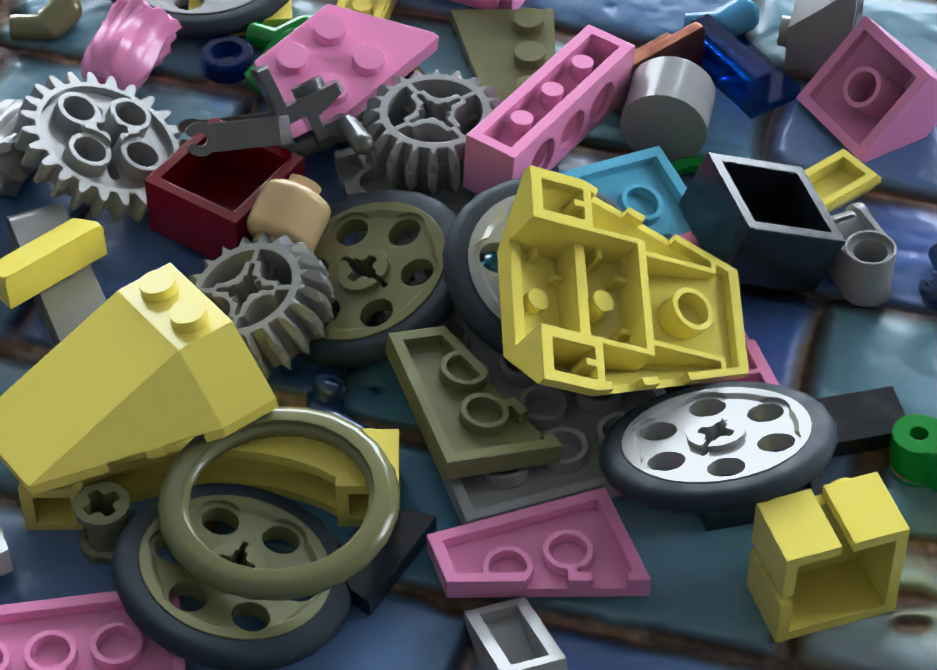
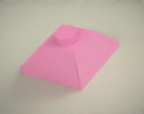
(873, 93)

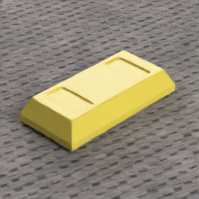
(841, 179)

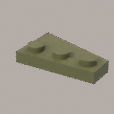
(460, 411)

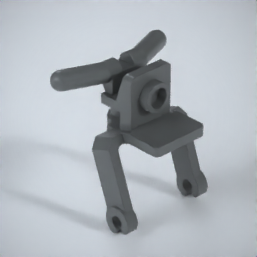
(273, 127)

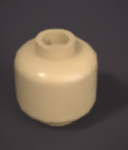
(290, 209)

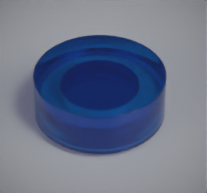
(226, 59)

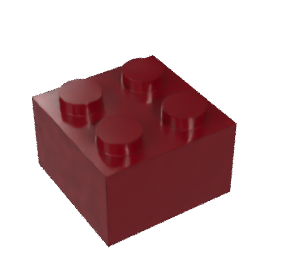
(209, 197)

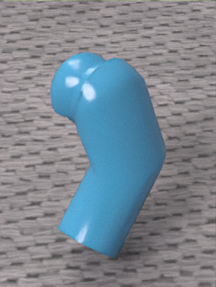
(734, 16)

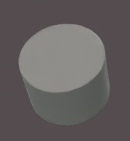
(668, 107)

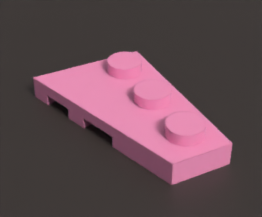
(542, 551)

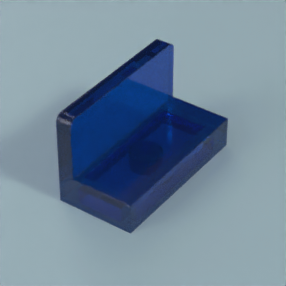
(744, 71)

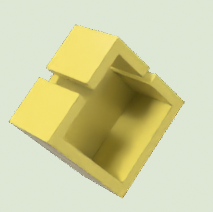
(827, 556)

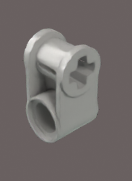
(866, 260)

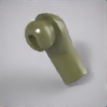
(48, 24)

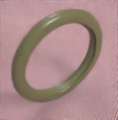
(293, 581)

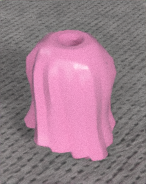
(130, 43)

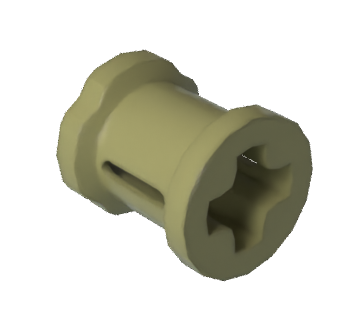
(103, 513)

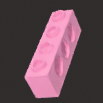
(550, 110)

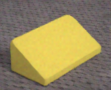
(50, 259)

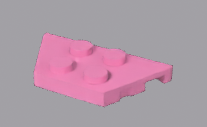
(347, 48)

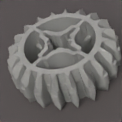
(423, 128)
(272, 295)

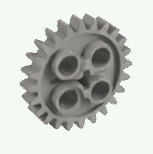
(94, 142)

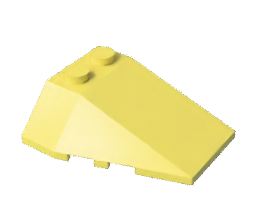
(609, 302)
(130, 381)

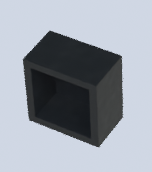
(762, 221)

